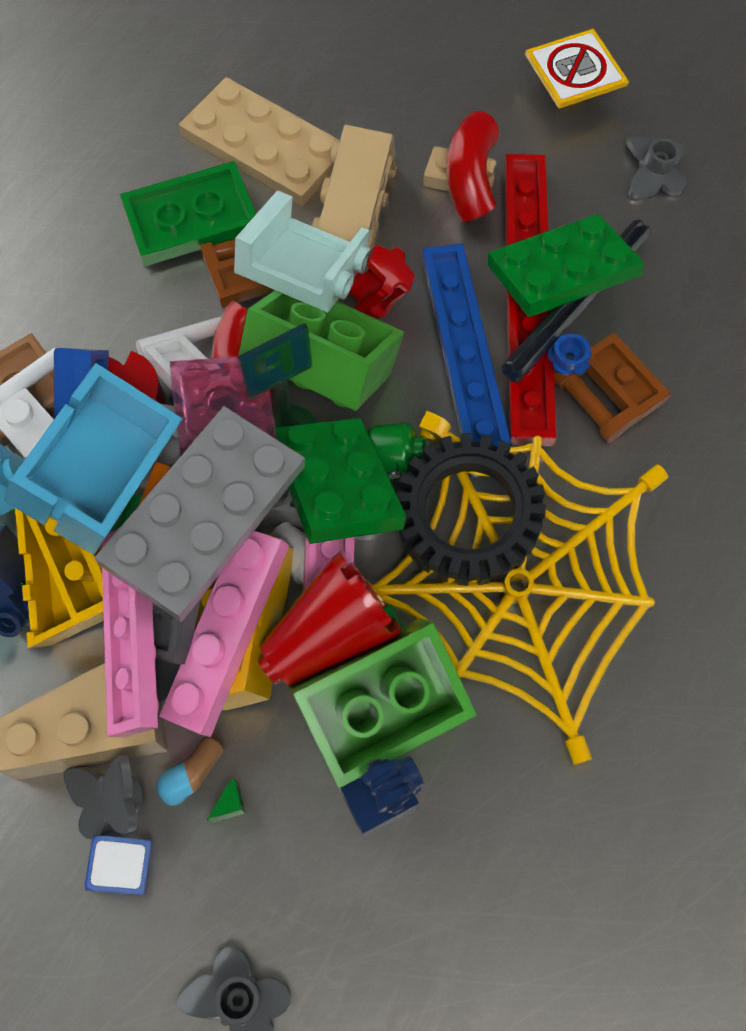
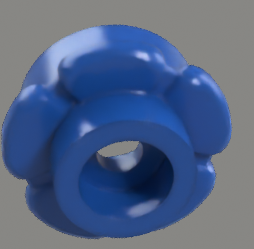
(574, 346)

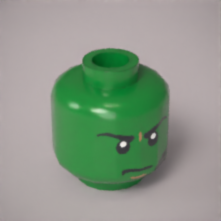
(396, 447)

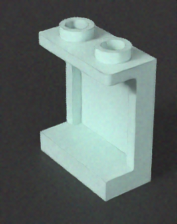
(297, 256)

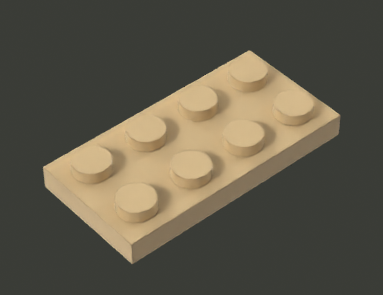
(261, 140)

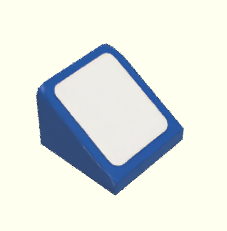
(118, 865)

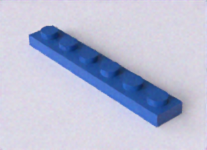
(464, 344)

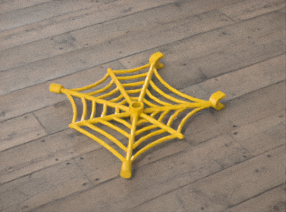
(434, 429)

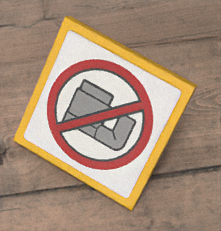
(576, 68)

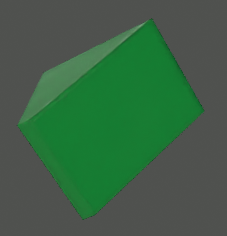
(229, 804)

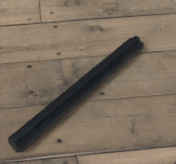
(561, 318)

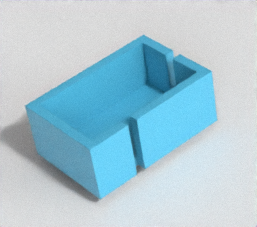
(97, 463)

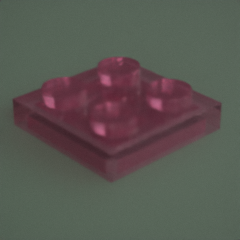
(206, 386)

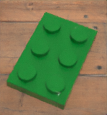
(188, 212)
(564, 264)
(343, 482)

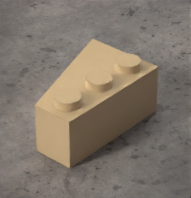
(358, 183)
(69, 731)

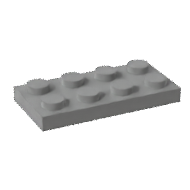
(201, 513)

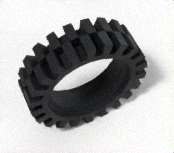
(471, 457)

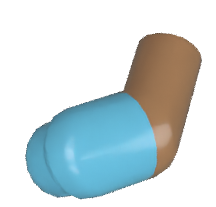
(189, 774)

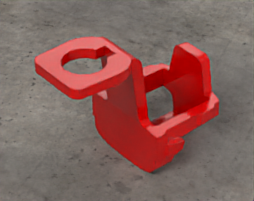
(384, 283)

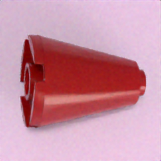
(327, 625)

